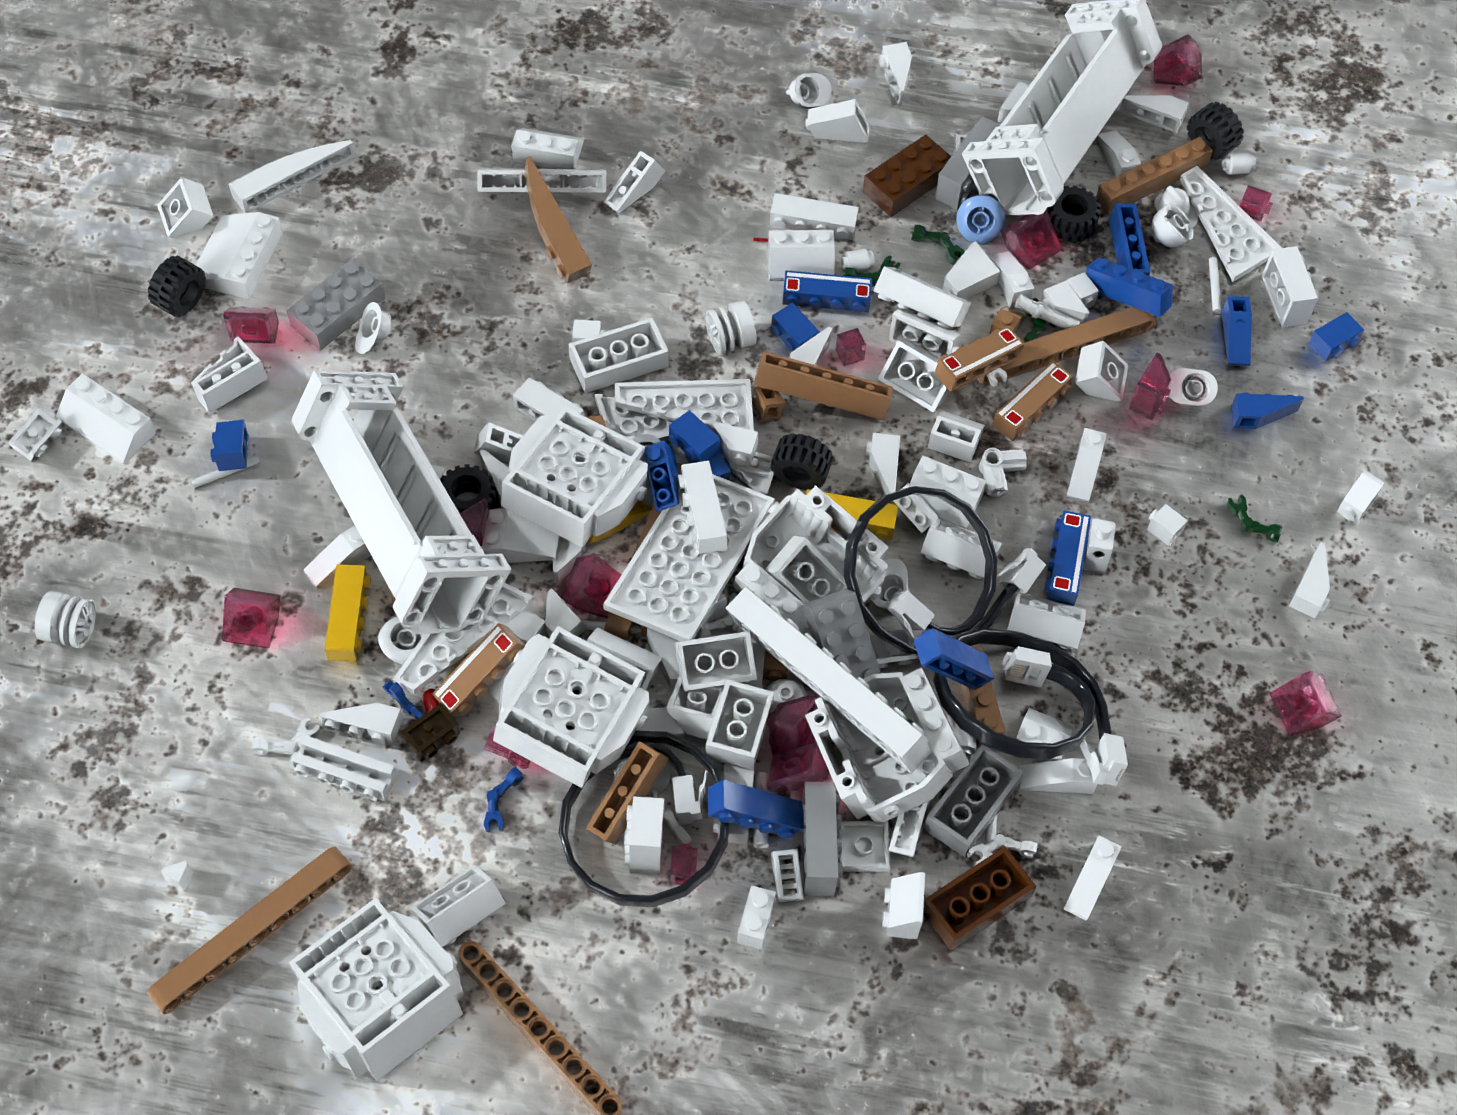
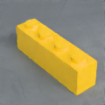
(880, 525)
(346, 613)

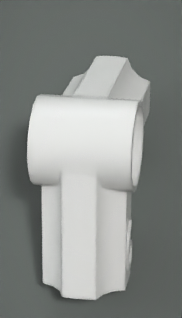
(994, 473)

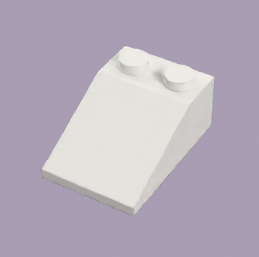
(518, 538)
(805, 571)

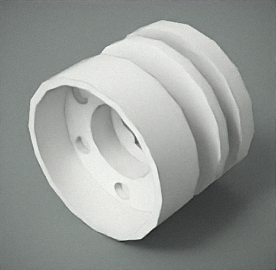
(734, 325)
(65, 619)

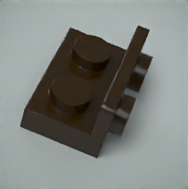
(431, 732)

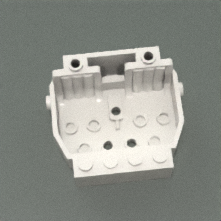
(581, 457)
(811, 518)
(602, 715)
(878, 781)
(382, 1026)

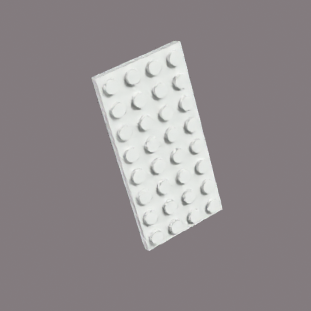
(669, 581)

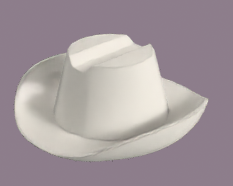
(397, 640)

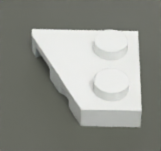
(758, 476)

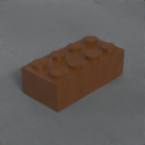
(906, 175)
(978, 898)

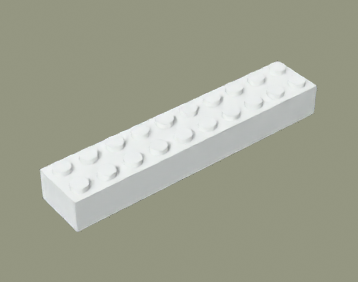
(830, 680)

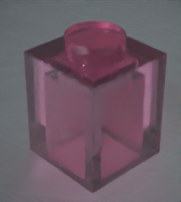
(1256, 202)
(850, 347)
(683, 863)

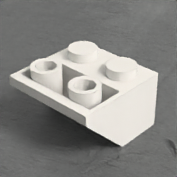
(955, 436)

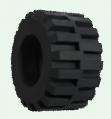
(1217, 127)
(1082, 204)
(176, 286)
(801, 461)
(469, 480)

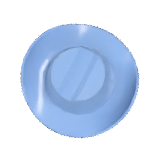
(980, 219)

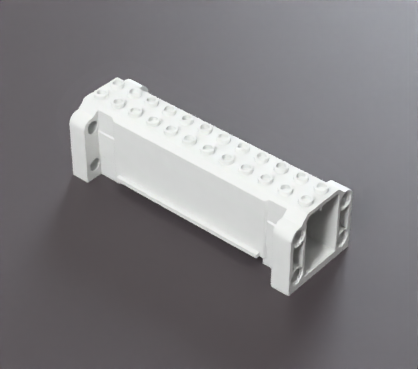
(1064, 106)
(398, 502)

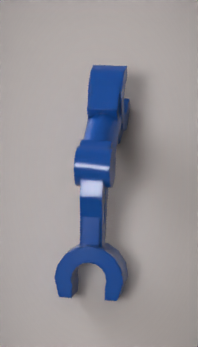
(398, 694)
(513, 778)

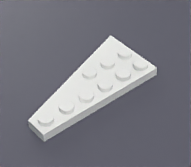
(1232, 231)
(709, 400)
(630, 422)
(441, 650)

